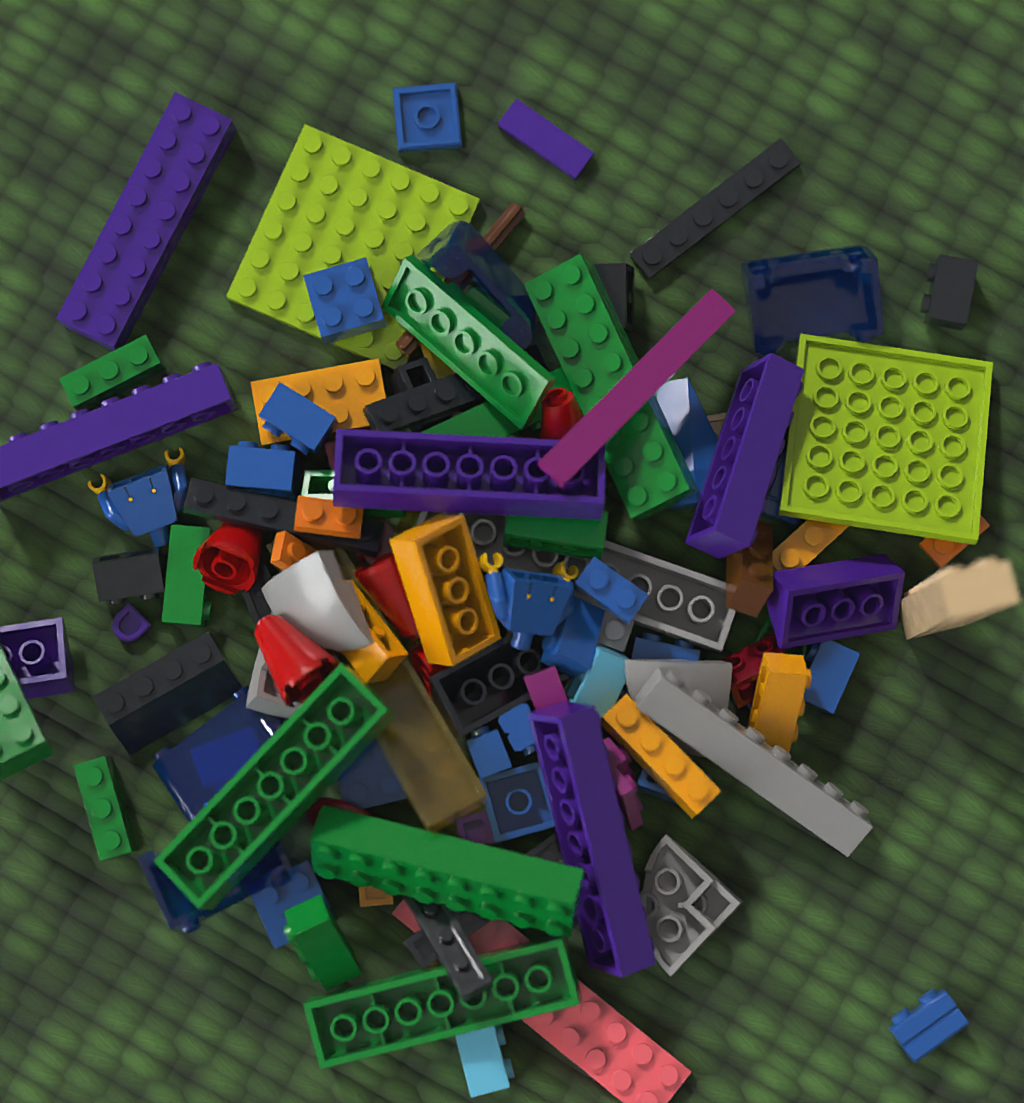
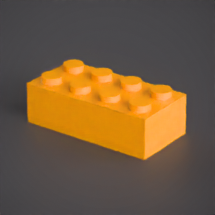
(336, 389)
(445, 589)

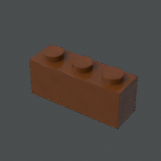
(751, 573)

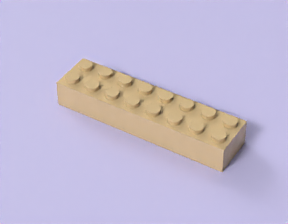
(958, 597)

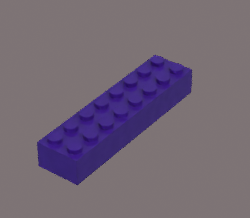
(147, 222)
(114, 428)
(460, 475)
(593, 836)

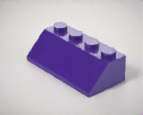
(835, 600)
(40, 656)

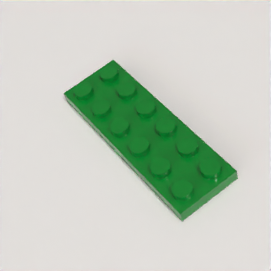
(467, 342)

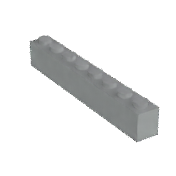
(753, 761)

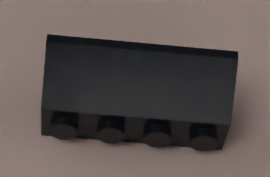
(486, 684)
(168, 693)

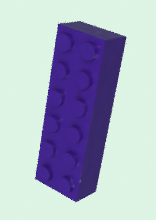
(745, 456)

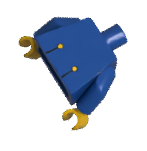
(146, 499)
(529, 600)

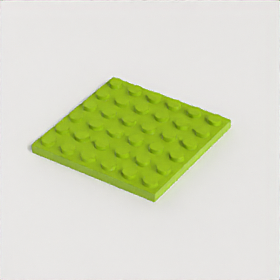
(336, 209)
(887, 439)

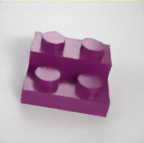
(626, 787)

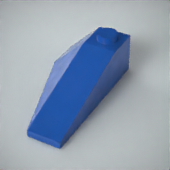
(691, 431)

